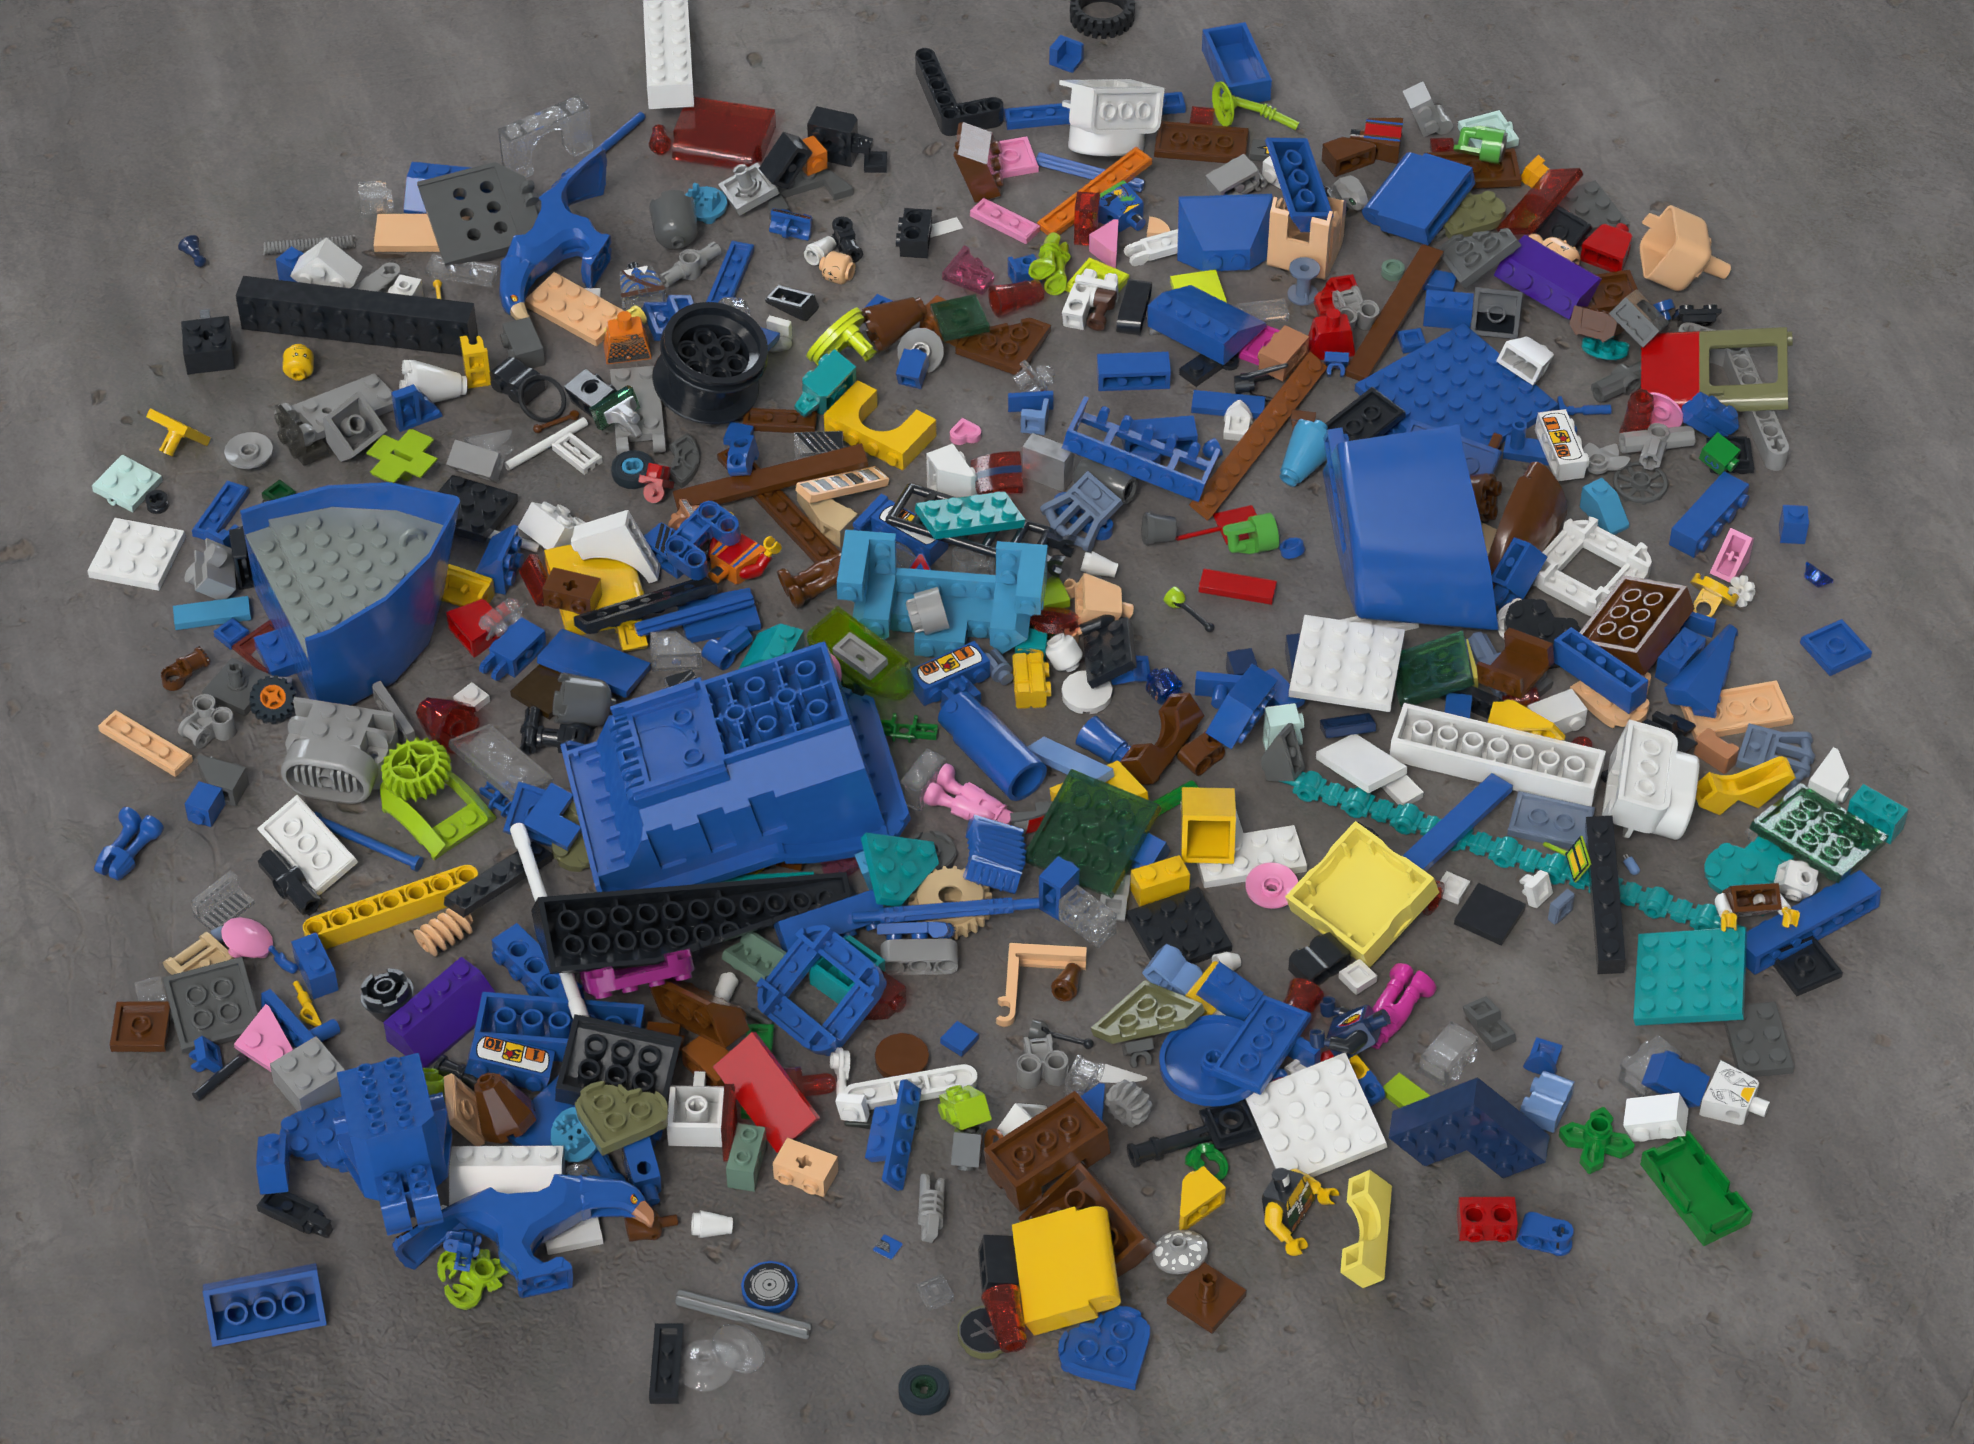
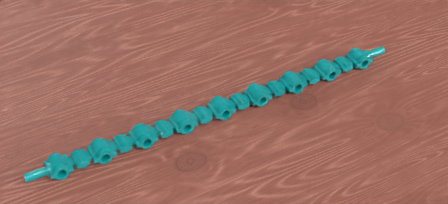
(1504, 851)

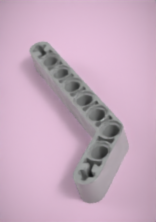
(1762, 424)

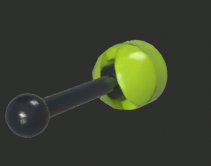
(1176, 599)

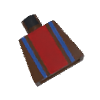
(1385, 134)

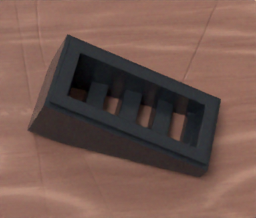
(801, 304)

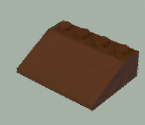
(1639, 620)
(1082, 1190)

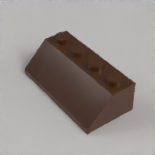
(700, 1011)

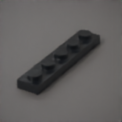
(493, 881)

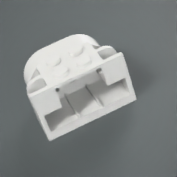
(1112, 115)
(1650, 782)

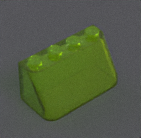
(892, 681)

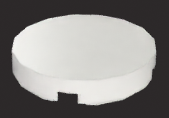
(1081, 697)

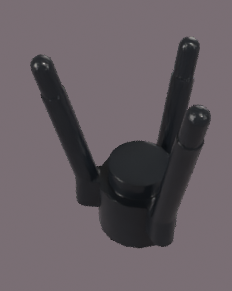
(1245, 381)

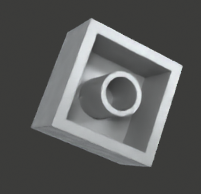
(307, 1075)

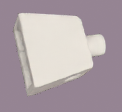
(1525, 358)

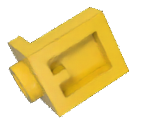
(628, 638)

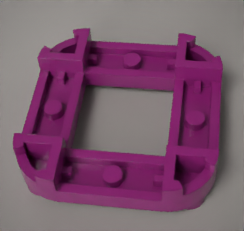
(604, 980)

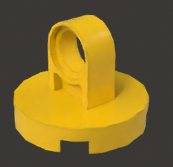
(1712, 593)

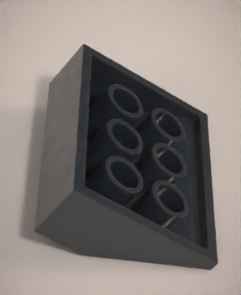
(616, 1055)

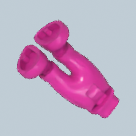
(1401, 976)

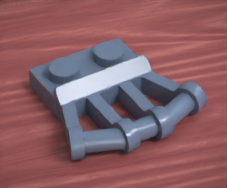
(1091, 497)
(1762, 744)

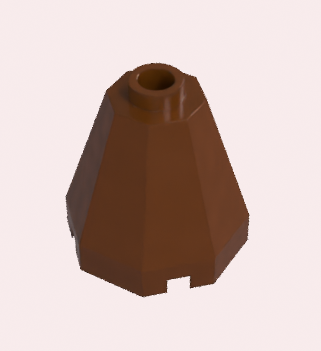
(502, 1108)

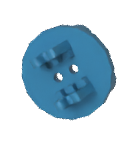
(709, 203)
(568, 1125)

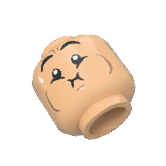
(837, 267)

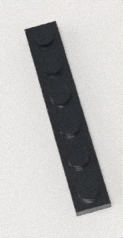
(643, 605)

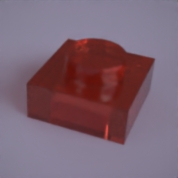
(1441, 144)

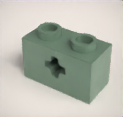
(746, 1157)

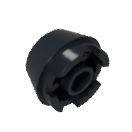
(386, 993)

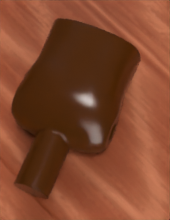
(639, 1231)

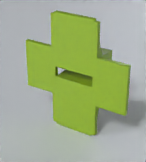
(408, 456)

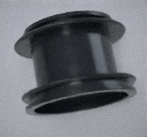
(710, 363)

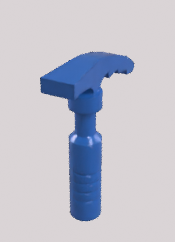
(1585, 409)

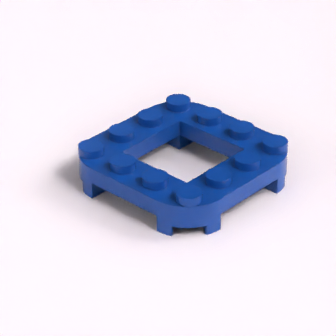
(794, 966)

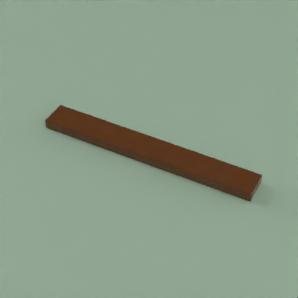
(1394, 313)
(775, 477)
(791, 520)

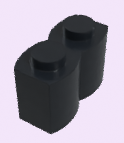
(509, 376)
(1320, 959)

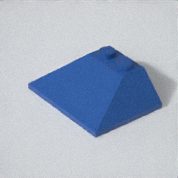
(1223, 231)

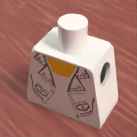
(1732, 1096)

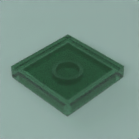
(959, 317)

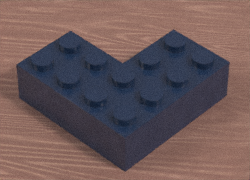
(1470, 1120)

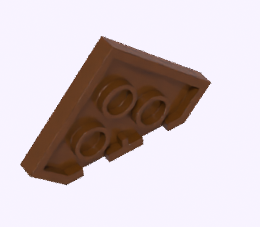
(1005, 344)

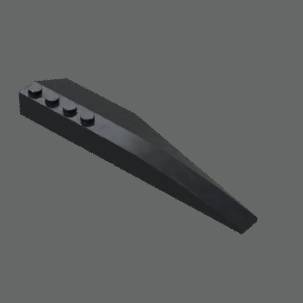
(646, 923)

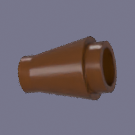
(1066, 984)

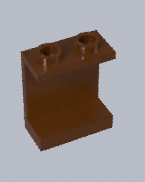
(1518, 665)

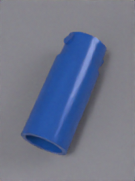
(992, 746)

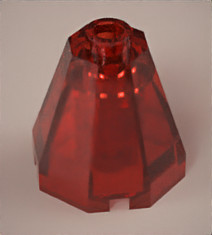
(446, 719)

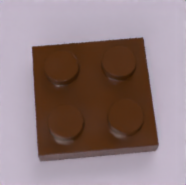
(140, 1026)

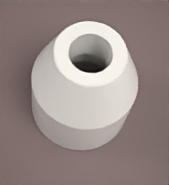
(1229, 959)

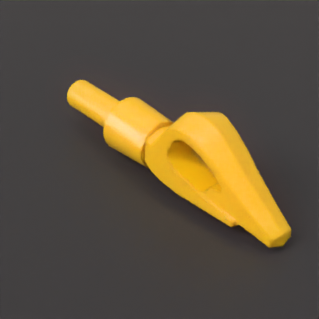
(308, 1009)

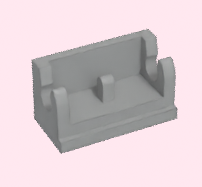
(475, 461)

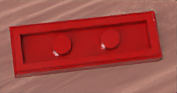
(1237, 586)

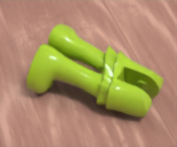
(1051, 264)

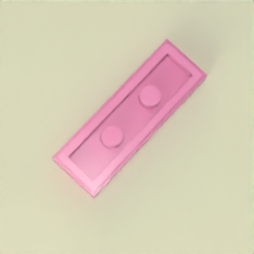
(1005, 221)

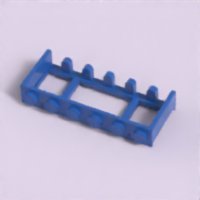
(1135, 465)

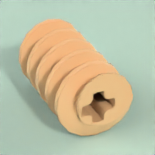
(442, 930)

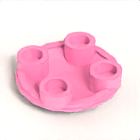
(246, 938)

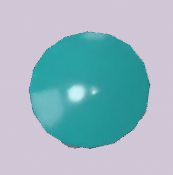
(1607, 350)

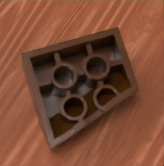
(979, 161)

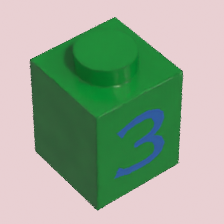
(1720, 454)

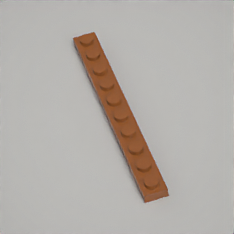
(1259, 435)

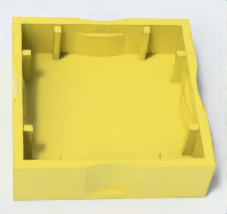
(1362, 894)

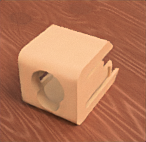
(1288, 243)

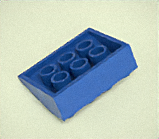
(1203, 322)

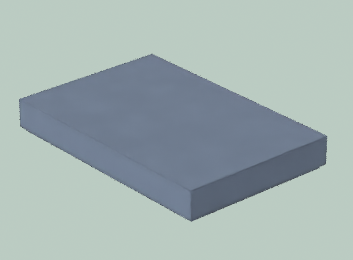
(1548, 820)

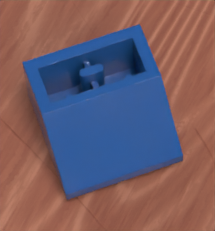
(502, 559)

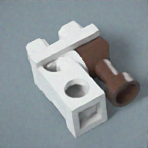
(1090, 292)

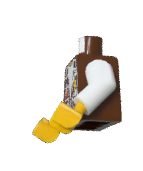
(1753, 901)

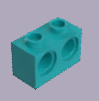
(1878, 811)

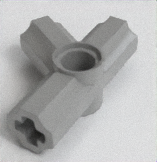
(1655, 441)

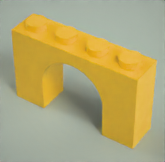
(895, 446)

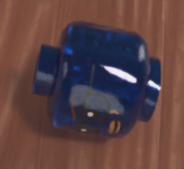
(1162, 684)

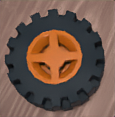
(268, 692)

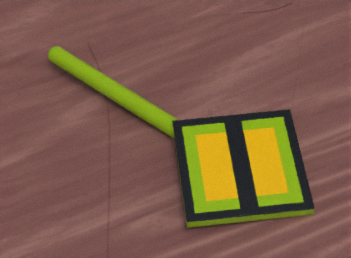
(1576, 857)

